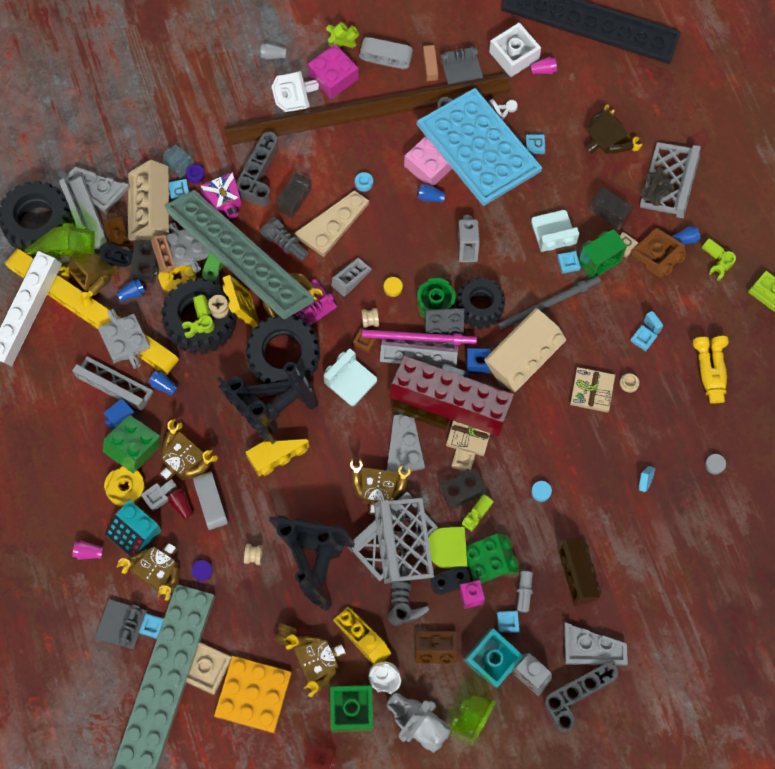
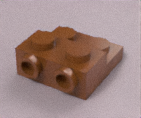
(659, 252)

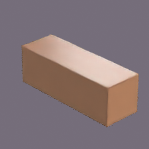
(430, 63)
(163, 253)

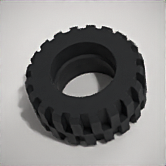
(27, 198)
(180, 301)
(277, 327)

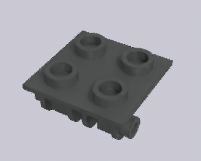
(461, 65)
(445, 321)
(121, 624)

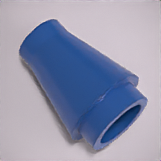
(430, 194)
(688, 235)
(131, 290)
(162, 382)

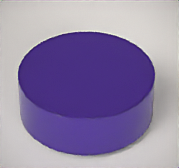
(195, 174)
(201, 570)

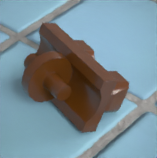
(115, 229)

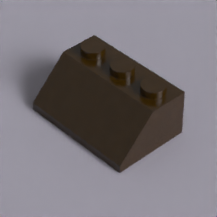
(579, 571)

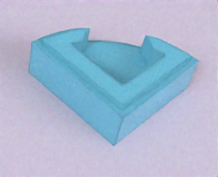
(646, 478)

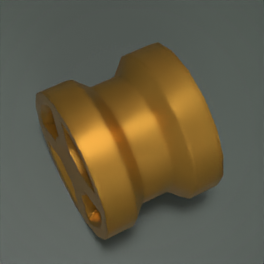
(284, 631)

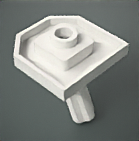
(291, 91)

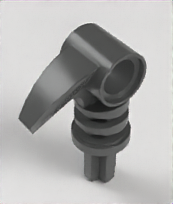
(275, 231)
(401, 602)

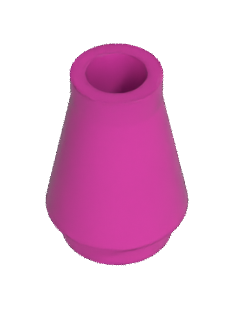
(544, 66)
(86, 550)

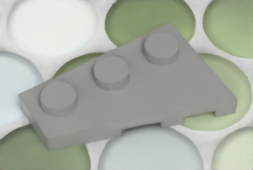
(103, 191)
(404, 445)

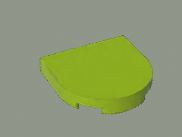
(448, 547)

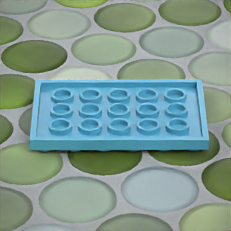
(479, 146)

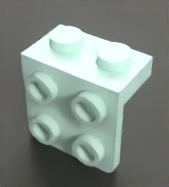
(554, 230)
(349, 378)

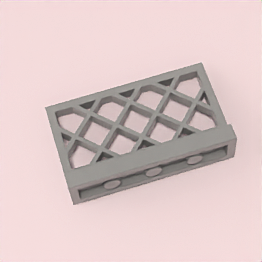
(686, 177)
(371, 531)
(387, 540)

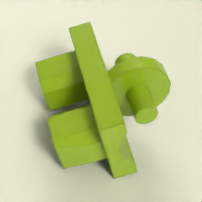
(342, 35)

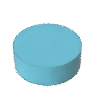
(364, 181)
(541, 491)

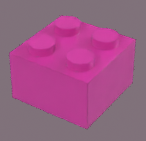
(333, 71)

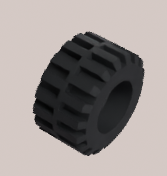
(485, 289)

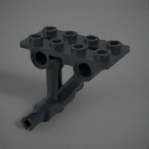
(262, 415)
(328, 546)

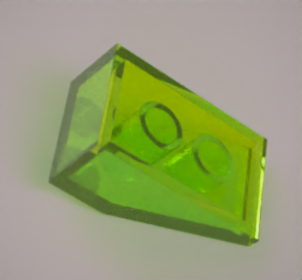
(65, 242)
(472, 719)

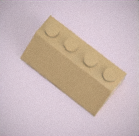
(147, 201)
(524, 350)

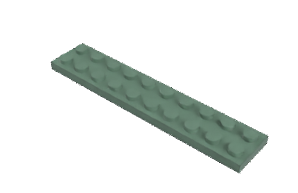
(239, 254)
(164, 679)

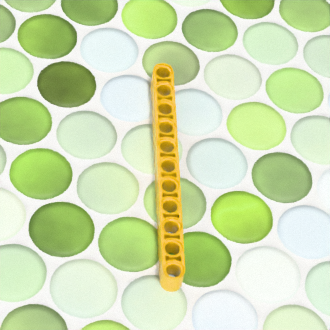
(95, 314)

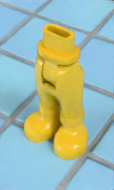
(713, 378)

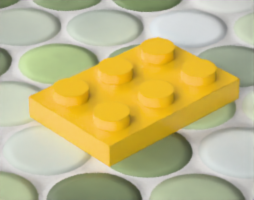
(240, 301)

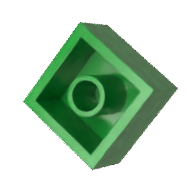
(602, 253)
(131, 444)
(351, 708)

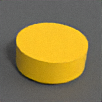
(393, 286)

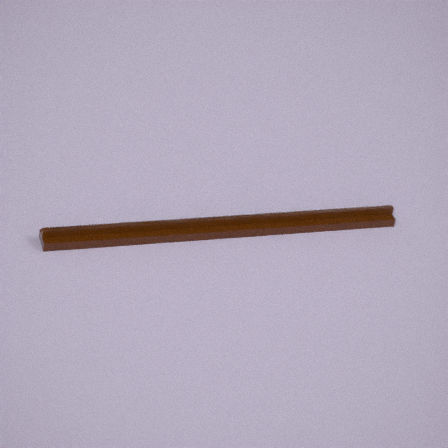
(363, 109)

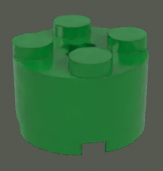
(435, 289)

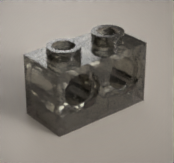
(293, 195)
(611, 208)
(142, 261)
(465, 493)

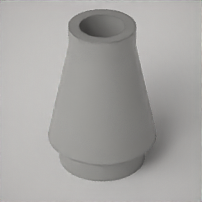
(271, 51)

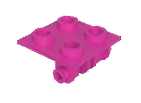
(319, 308)

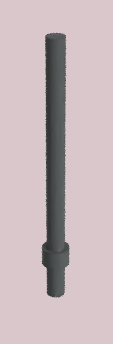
(580, 287)

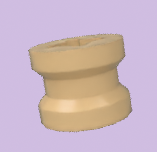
(221, 309)
(370, 318)
(253, 554)

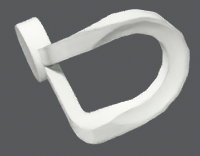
(511, 106)

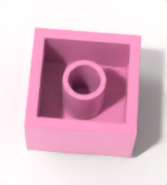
(426, 163)

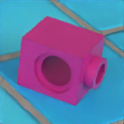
(471, 594)

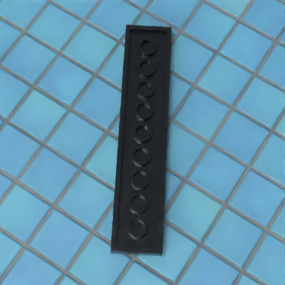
(600, 25)

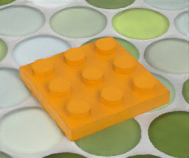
(253, 694)

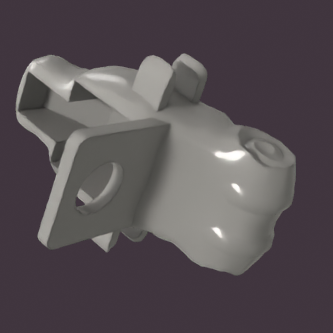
(418, 722)

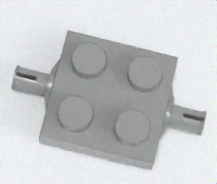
(185, 248)
(123, 338)

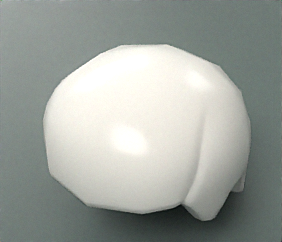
(384, 677)

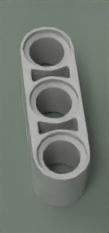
(386, 53)
(210, 500)

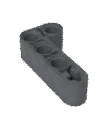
(261, 167)
(582, 692)

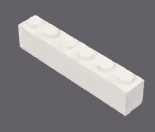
(26, 306)

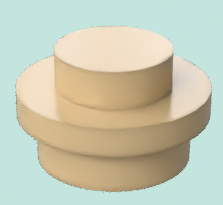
(629, 383)

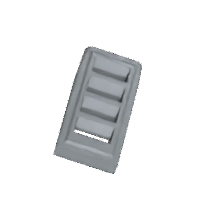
(342, 285)

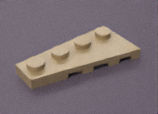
(329, 226)

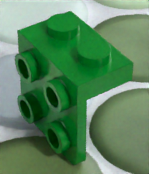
(491, 558)

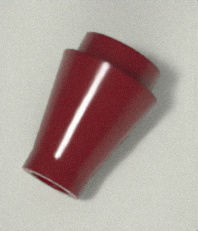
(180, 503)

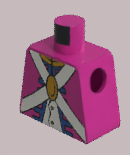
(223, 195)

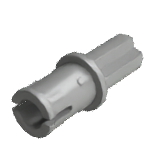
(524, 591)

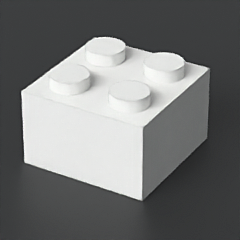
(515, 49)

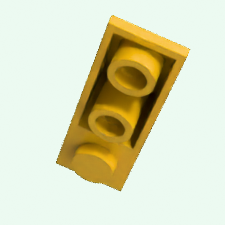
(268, 456)
(362, 636)

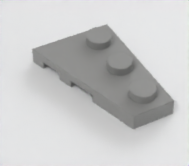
(592, 649)

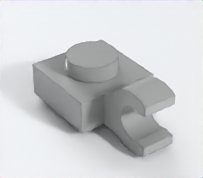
(156, 495)

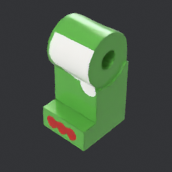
(212, 269)

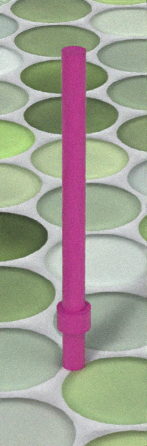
(456, 339)

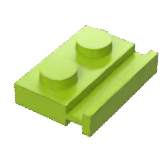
(765, 290)

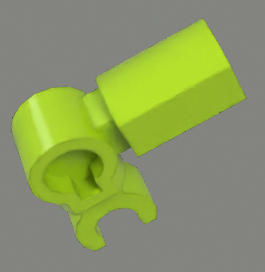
(726, 259)
(205, 323)
(477, 512)

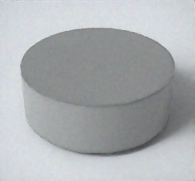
(715, 464)

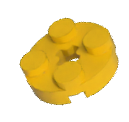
(167, 279)
(114, 491)

